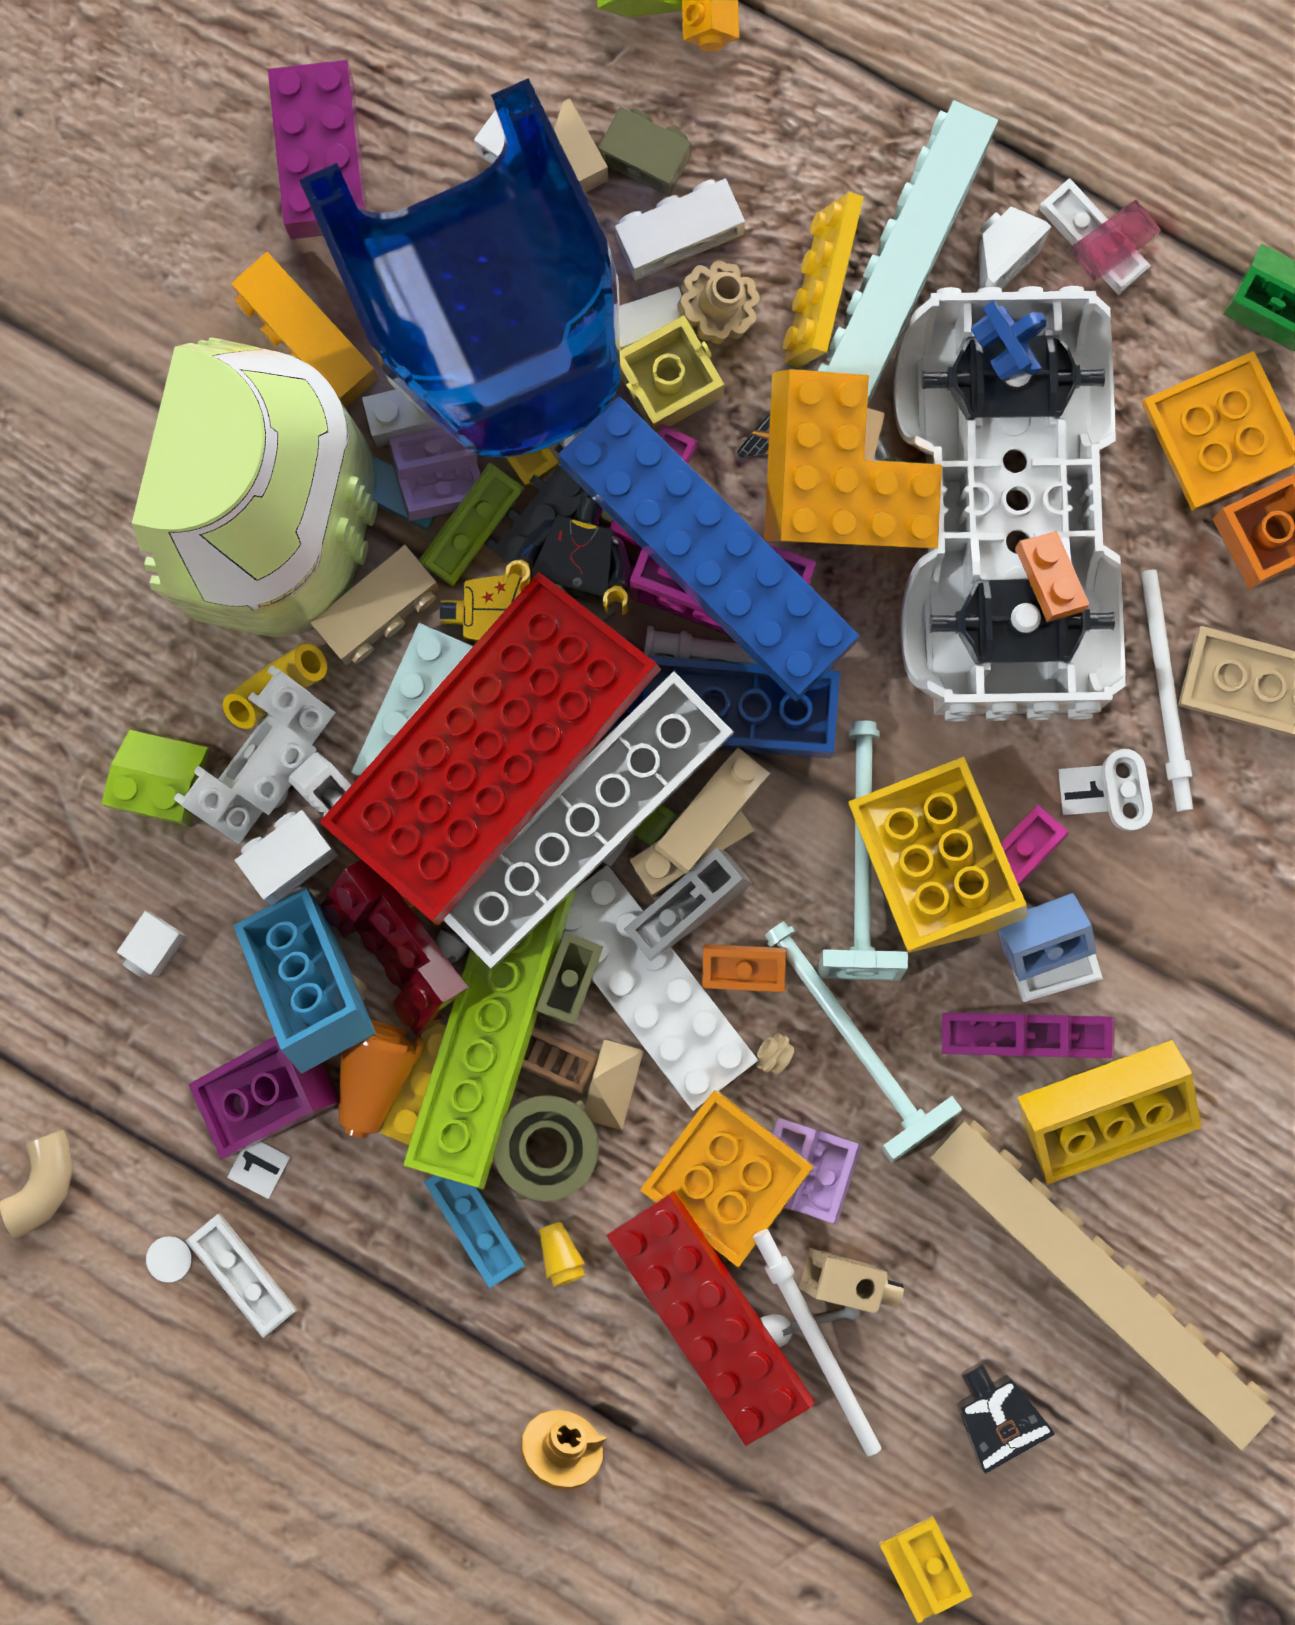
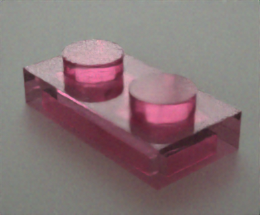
(1115, 240)

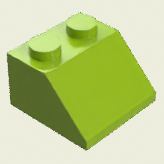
(150, 774)

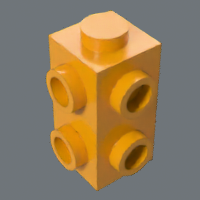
(710, 23)

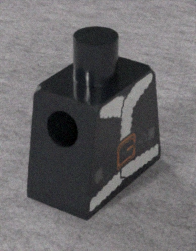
(999, 1419)

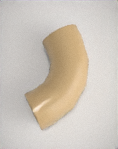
(45, 1188)

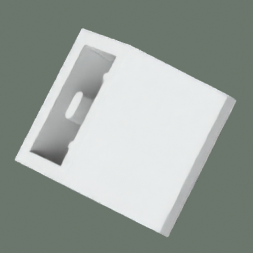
(286, 856)

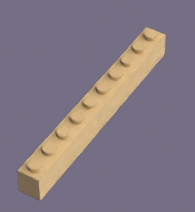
(1102, 1285)

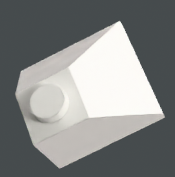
(1008, 246)

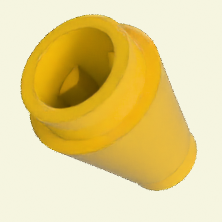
(560, 1255)

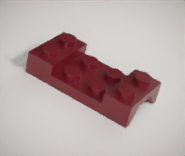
(399, 941)

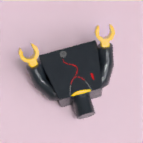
(577, 555)

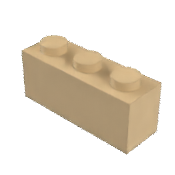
(376, 606)

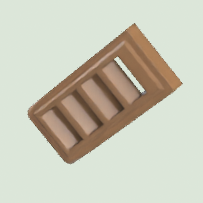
(582, 1074)

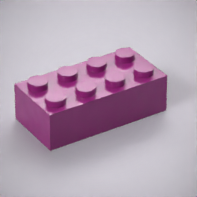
(312, 130)

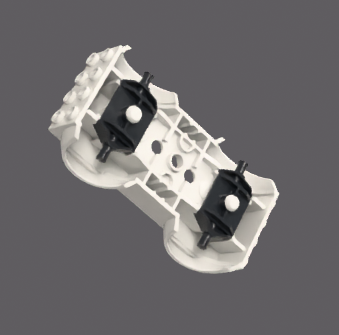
(968, 607)

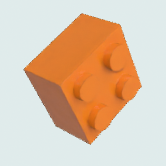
(1261, 532)

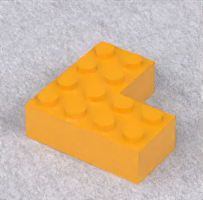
(819, 472)

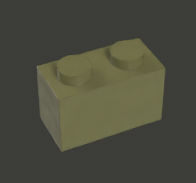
(645, 150)

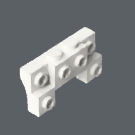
(261, 769)

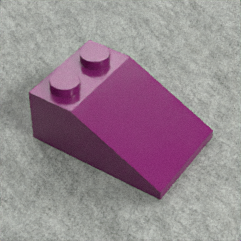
(259, 1097)

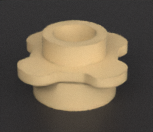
(775, 1054)

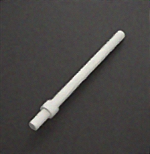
(1178, 768)
(781, 1273)

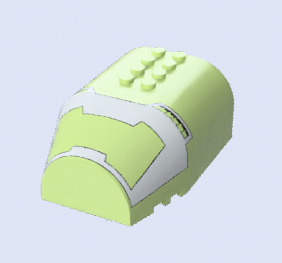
(253, 490)

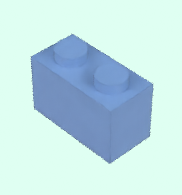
(1048, 938)

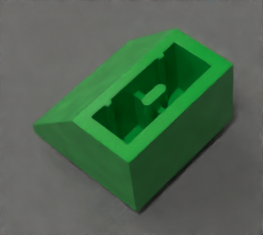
(1267, 297)

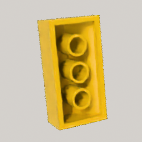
(1110, 1111)

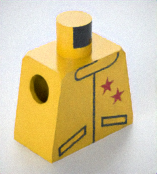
(482, 605)

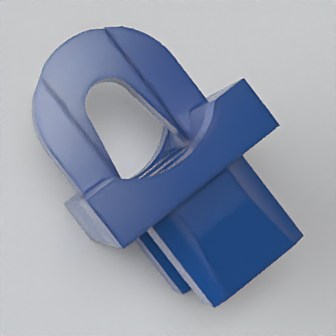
(1015, 335)

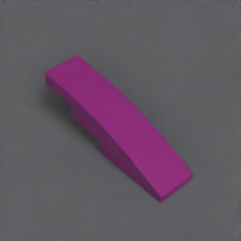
(1028, 1035)

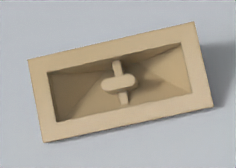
(613, 1084)

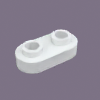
(1128, 790)

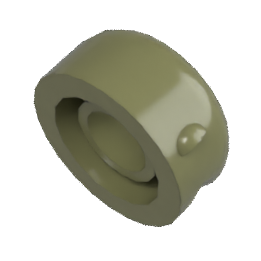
(539, 1182)

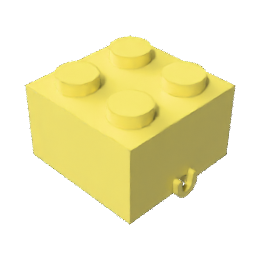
(670, 374)

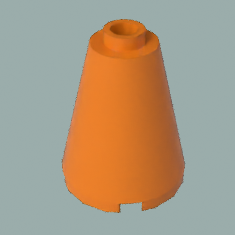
(374, 1076)

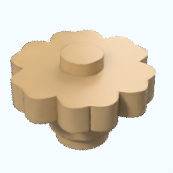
(718, 301)

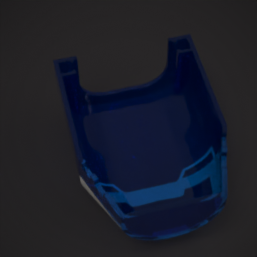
(490, 295)

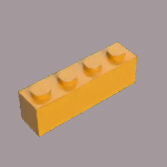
(302, 327)

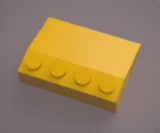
(938, 857)

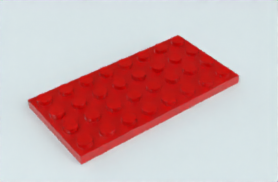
(489, 747)

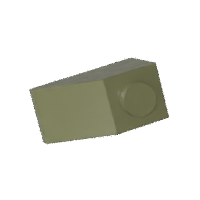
(569, 979)

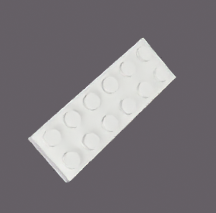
(658, 996)

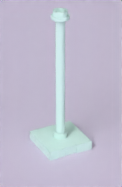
(862, 960)
(916, 1123)

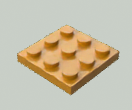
(1222, 430)
(729, 1176)

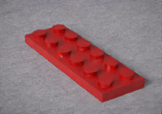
(710, 1318)

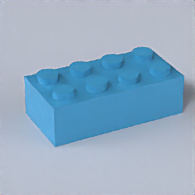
(303, 980)

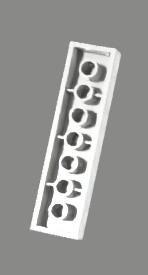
(589, 817)

